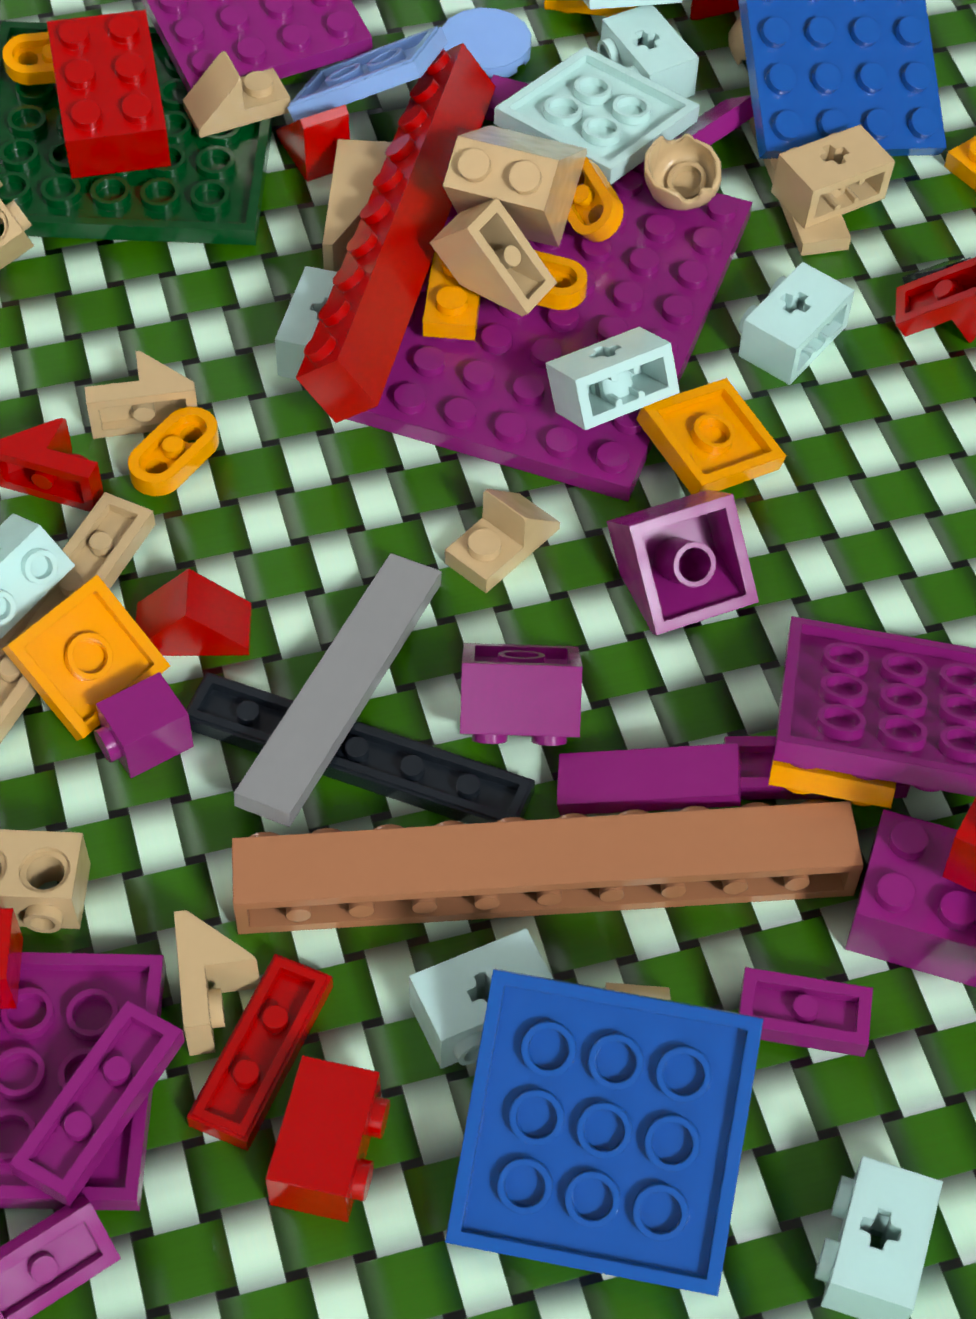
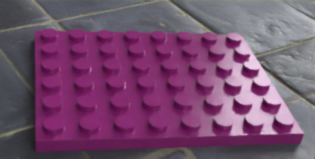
(495, 391)

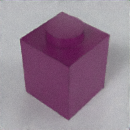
(143, 726)

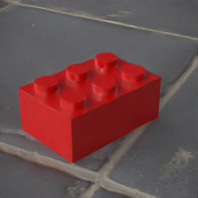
(108, 94)

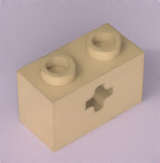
(832, 176)

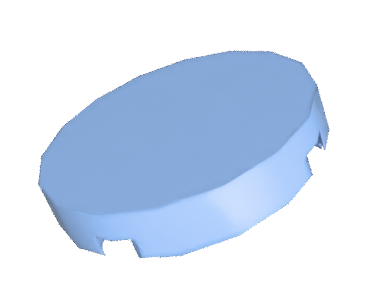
(493, 37)

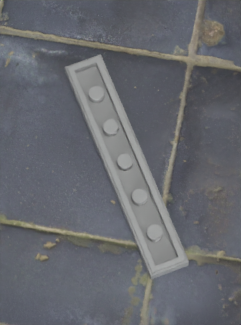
(337, 691)

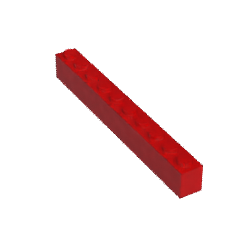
(391, 248)

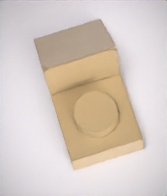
(227, 101)
(140, 404)
(500, 539)
(207, 968)

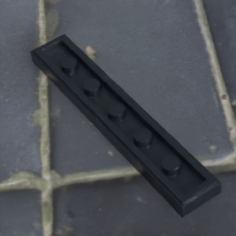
(368, 757)

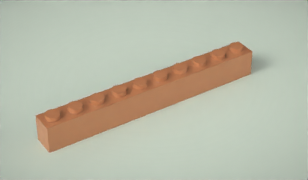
(544, 866)

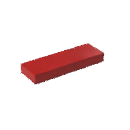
(260, 1052)

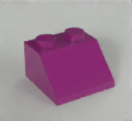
(684, 560)
(521, 692)

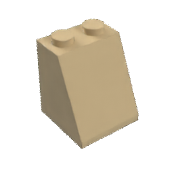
(525, 172)

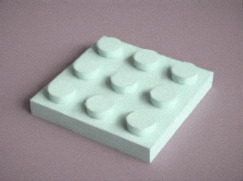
(598, 108)

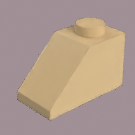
(493, 257)

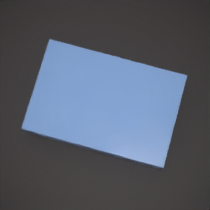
(368, 73)

